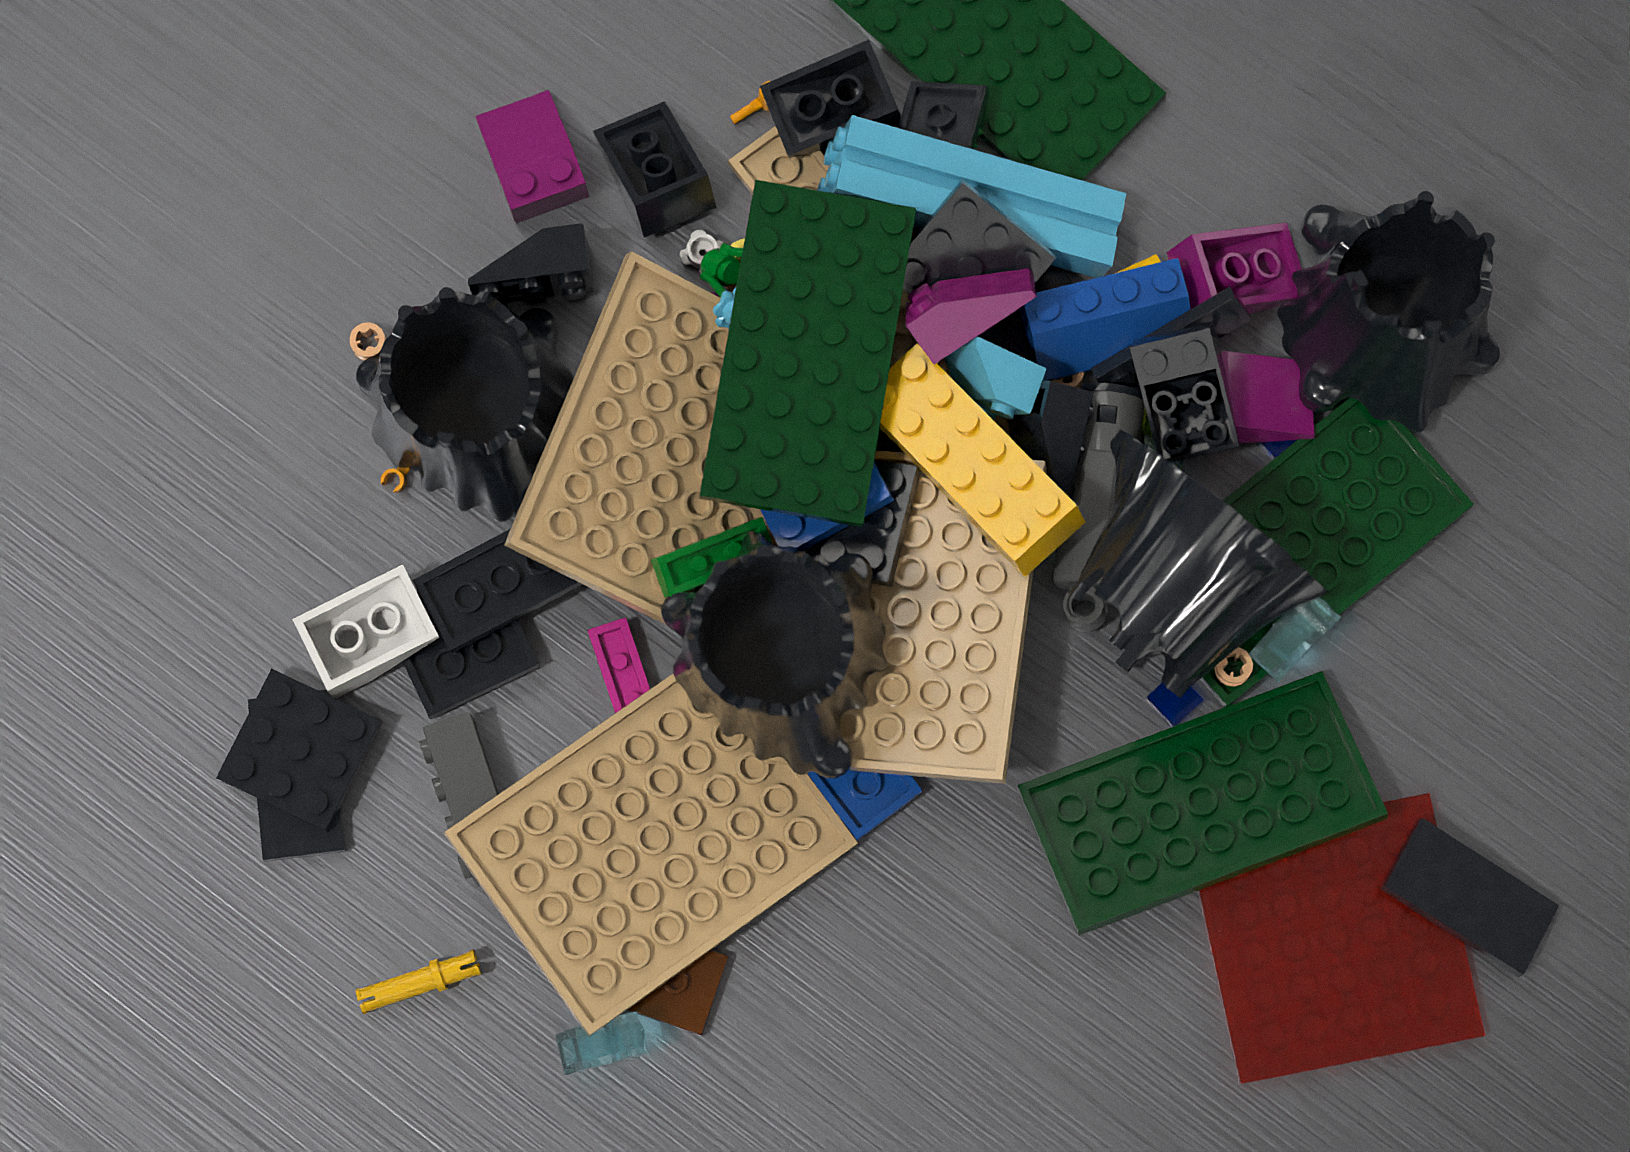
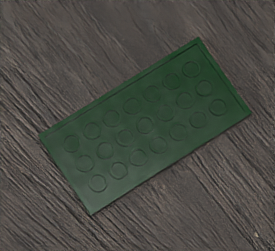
(1053, 82)
(808, 353)
(1345, 511)
(1201, 802)

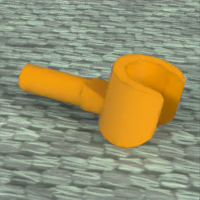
(755, 105)
(401, 472)

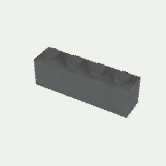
(461, 767)

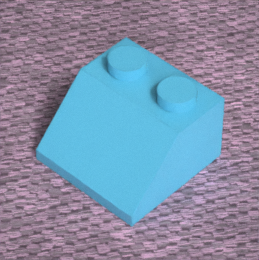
(995, 378)

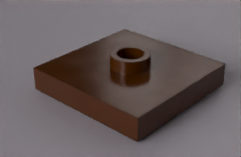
(687, 996)

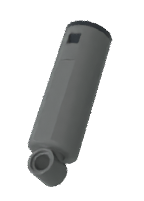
(1094, 479)

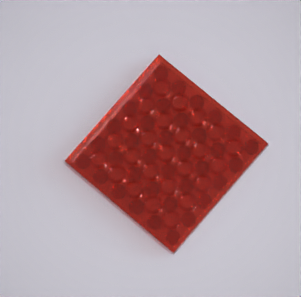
(1331, 966)

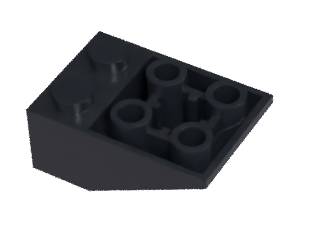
(539, 268)
(1185, 392)
(1055, 430)

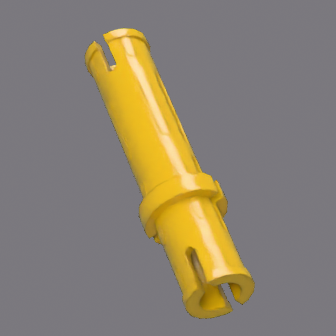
(419, 981)

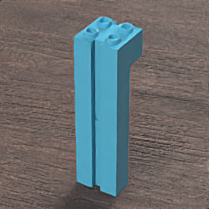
(920, 172)

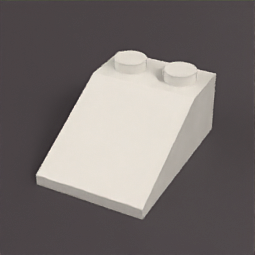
(366, 631)

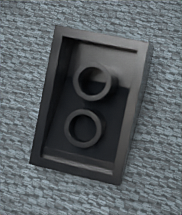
(824, 96)
(655, 169)

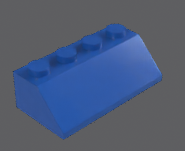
(1096, 318)

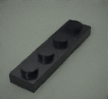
(1223, 309)

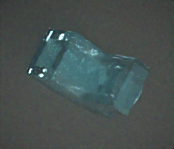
(1293, 637)
(613, 1044)

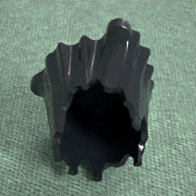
(1390, 309)
(468, 397)
(1184, 569)
(780, 650)

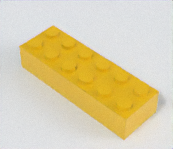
(975, 463)

